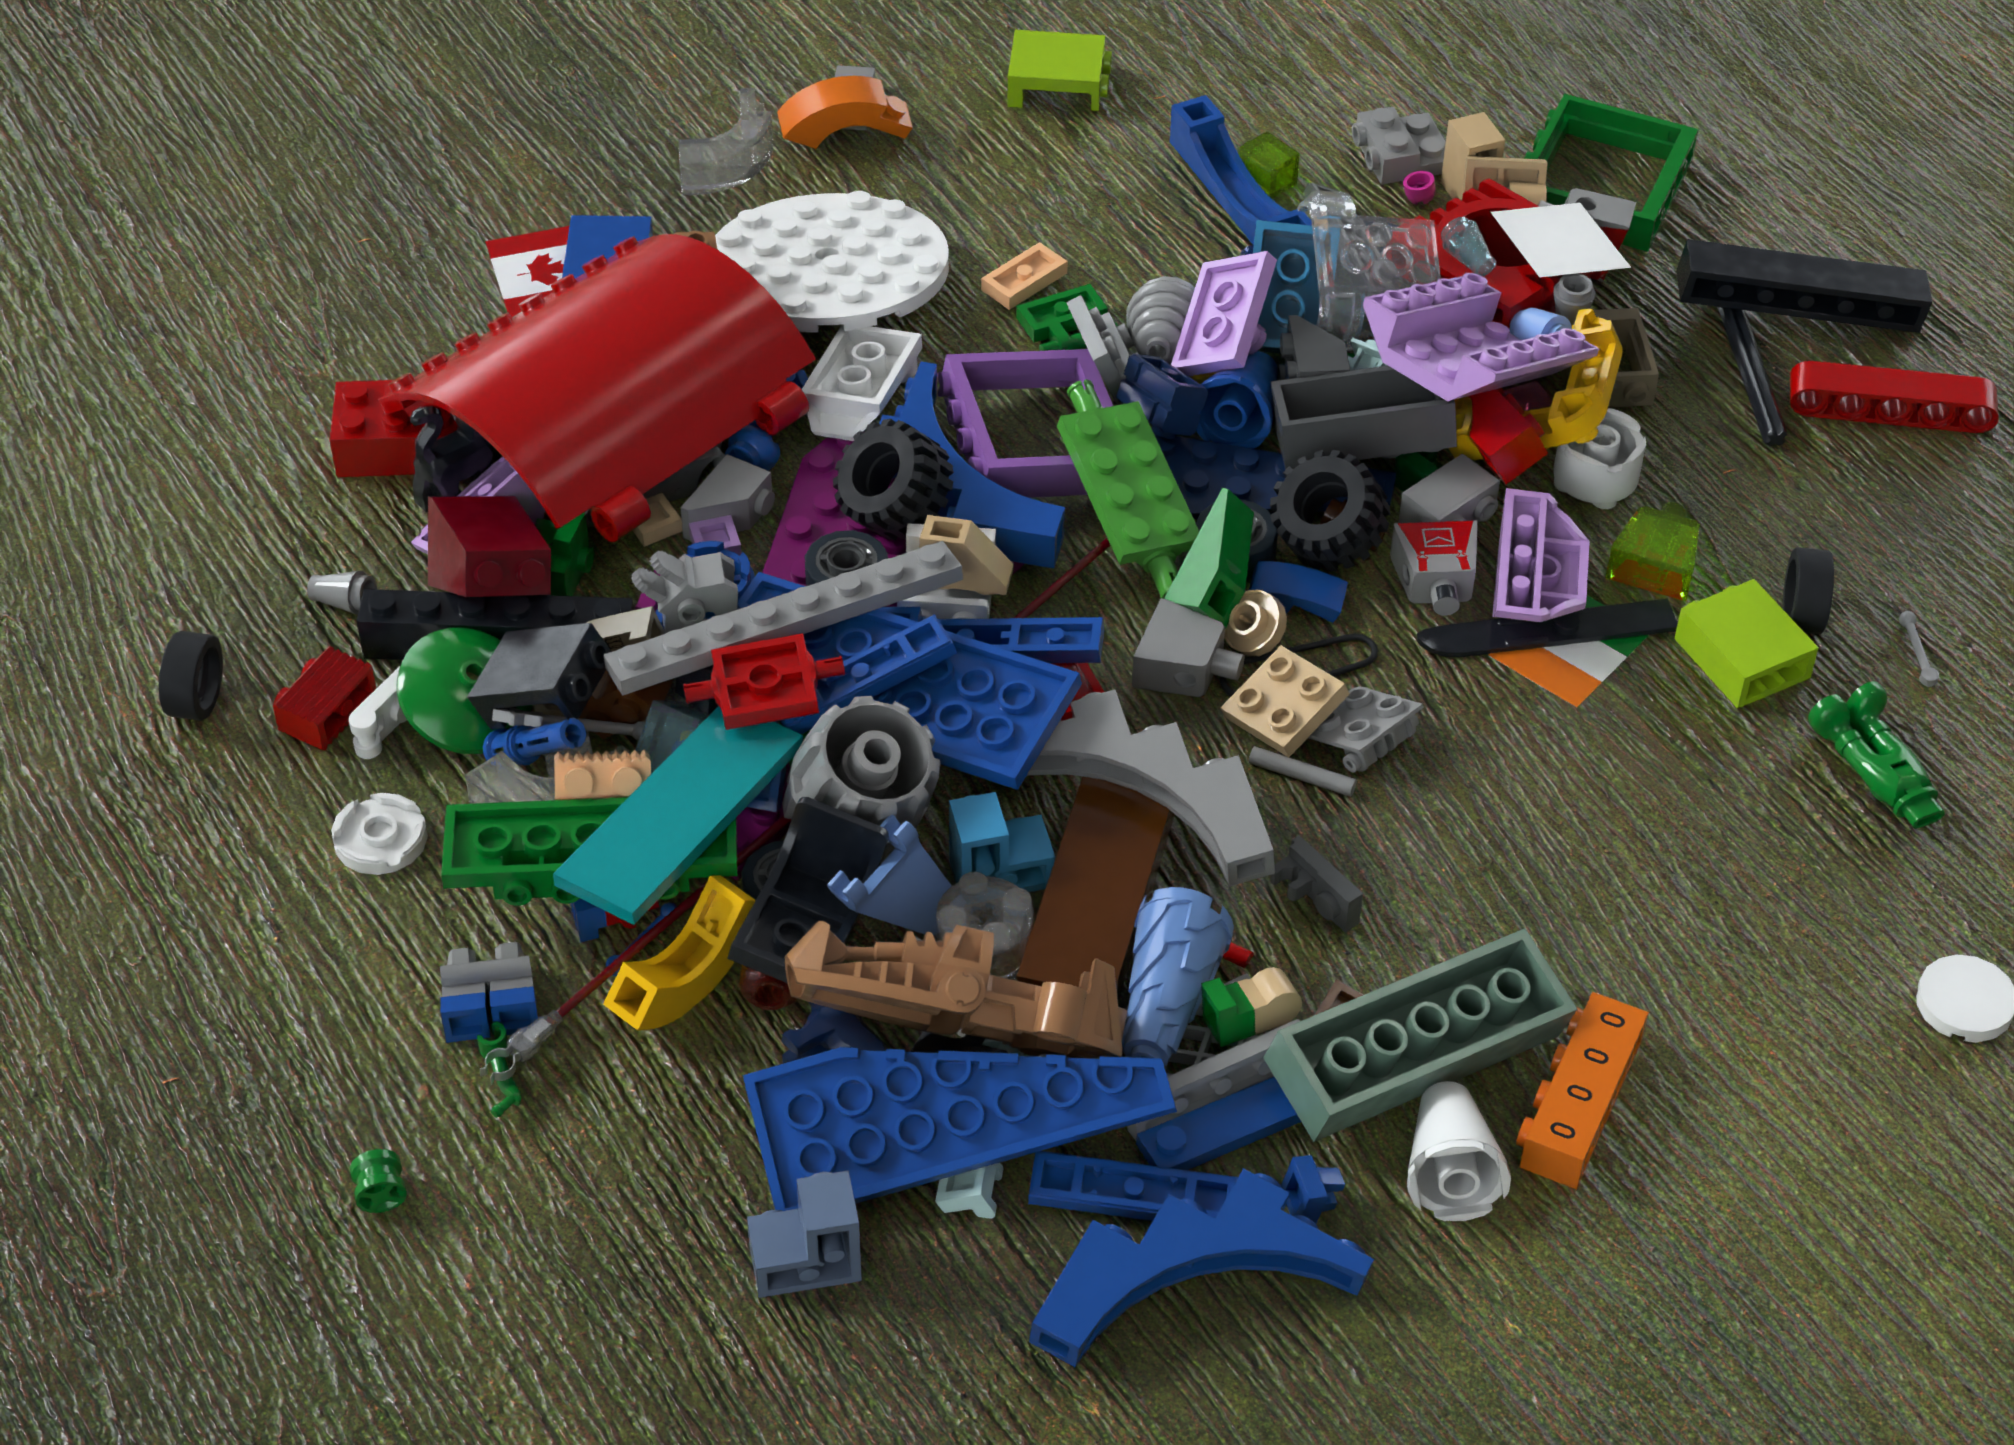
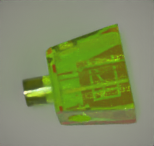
(1656, 551)

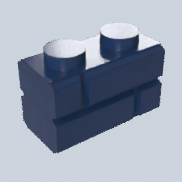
(1165, 394)

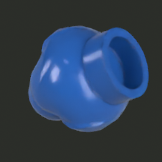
(754, 447)

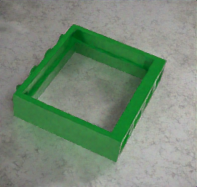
(1626, 131)

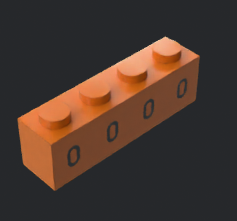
(1582, 1090)

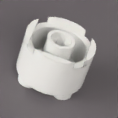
(1604, 467)

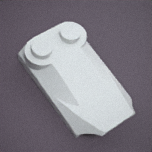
(858, 378)

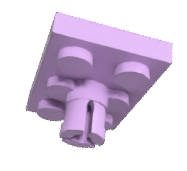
(1225, 315)

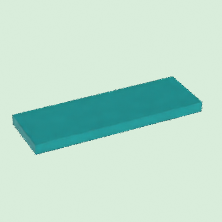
(675, 815)

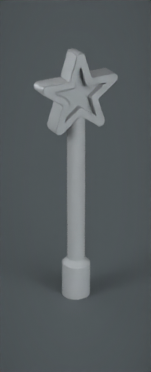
(518, 717)

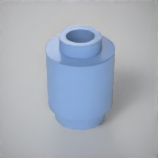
(1534, 321)

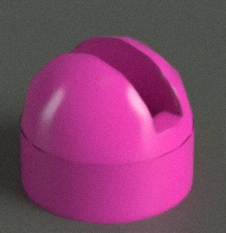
(1427, 185)

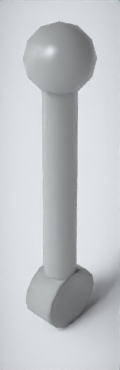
(1928, 676)

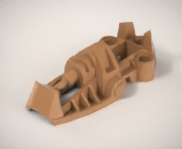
(950, 989)

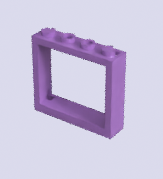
(1014, 370)

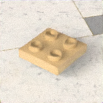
(1519, 175)
(1285, 701)

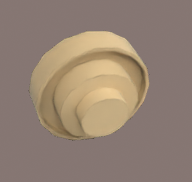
(1256, 623)

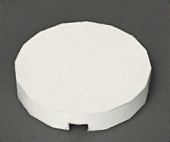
(379, 834)
(1966, 998)

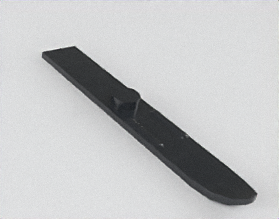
(1576, 627)

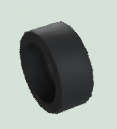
(1809, 588)
(190, 675)

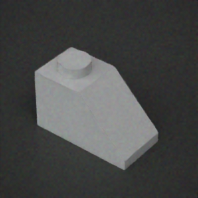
(732, 490)

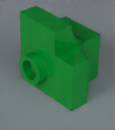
(569, 553)

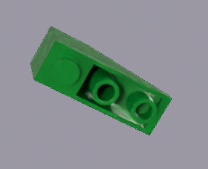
(1217, 562)

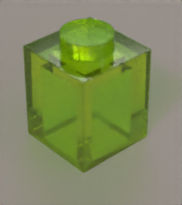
(1271, 163)

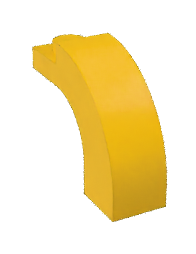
(684, 973)

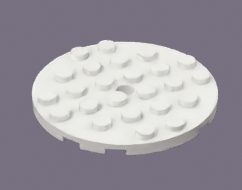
(839, 257)

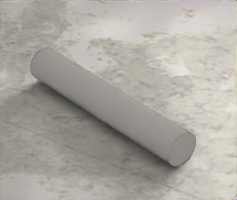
(1302, 771)

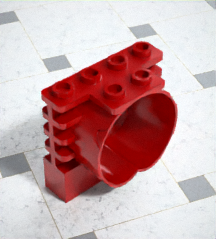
(1512, 274)

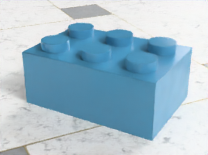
(1294, 279)

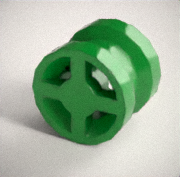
(378, 1181)

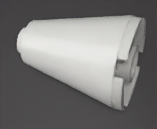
(1455, 1157)

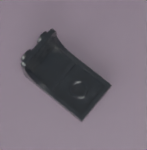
(797, 893)

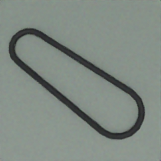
(1313, 645)

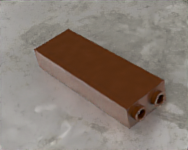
(1097, 884)

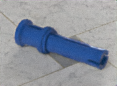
(535, 740)

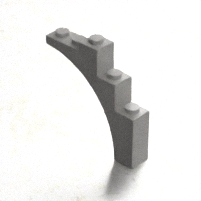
(1155, 762)

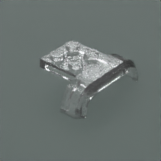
(1364, 258)

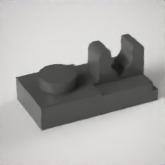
(1314, 876)

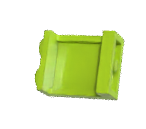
(1058, 64)

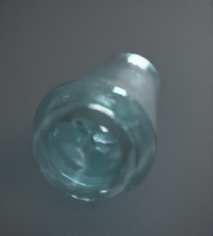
(1466, 244)

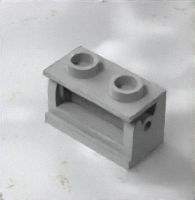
(1452, 493)

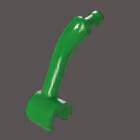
(499, 1064)

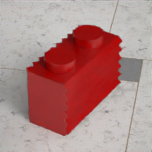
(323, 697)

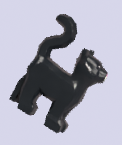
(445, 460)

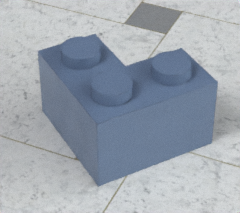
(808, 1244)

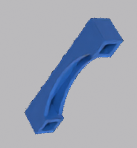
(1206, 147)

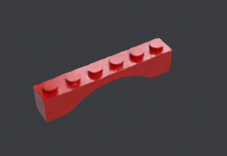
(1503, 435)

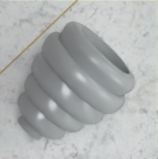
(1158, 315)

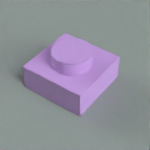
(716, 529)

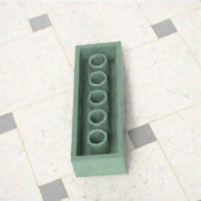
(1418, 1034)

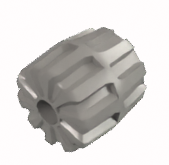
(866, 763)

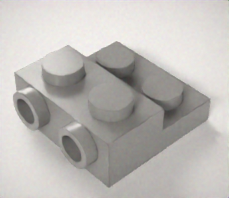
(1398, 144)
(1105, 342)

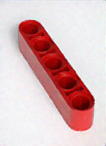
(1894, 396)

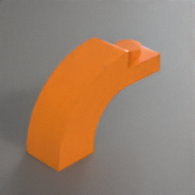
(841, 104)

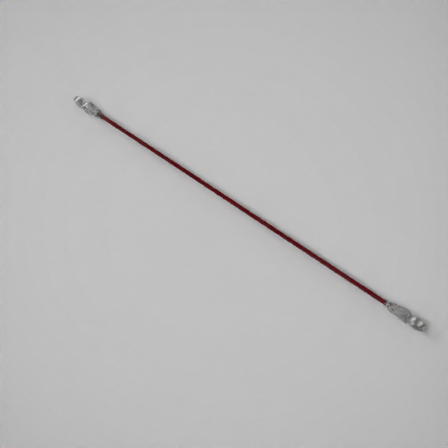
(528, 1040)

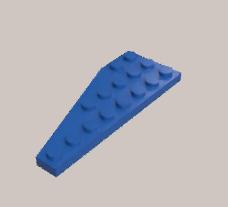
(981, 705)
(935, 1115)

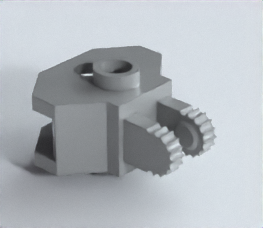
(689, 587)

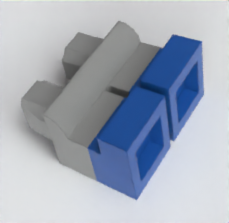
(472, 985)

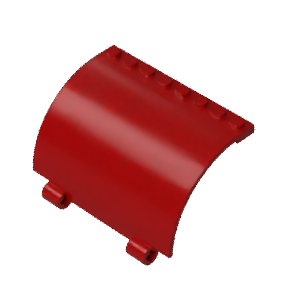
(621, 376)

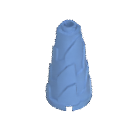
(1174, 952)

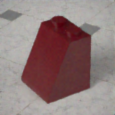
(485, 548)

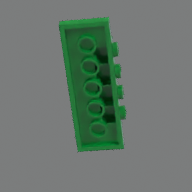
(525, 842)

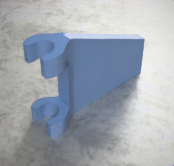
(901, 888)

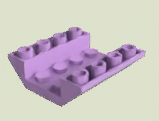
(1449, 345)

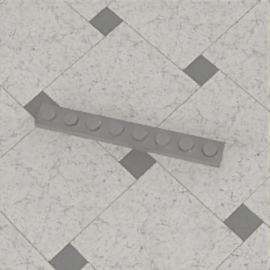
(784, 615)

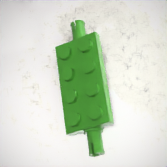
(1128, 483)

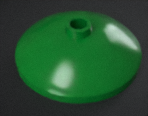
(435, 688)

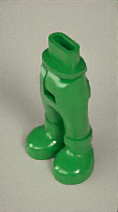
(1877, 754)

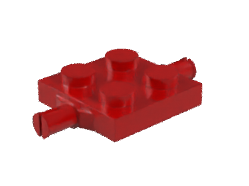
(764, 681)

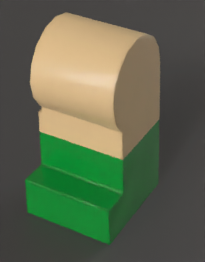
(1249, 1005)

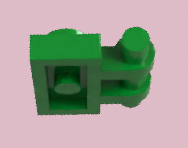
(1052, 319)

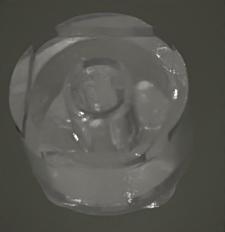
(993, 907)

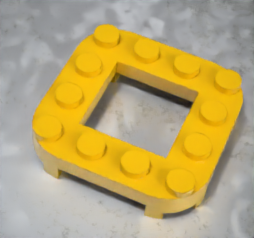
(1577, 408)

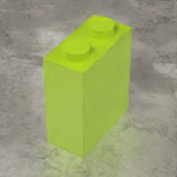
(1745, 643)

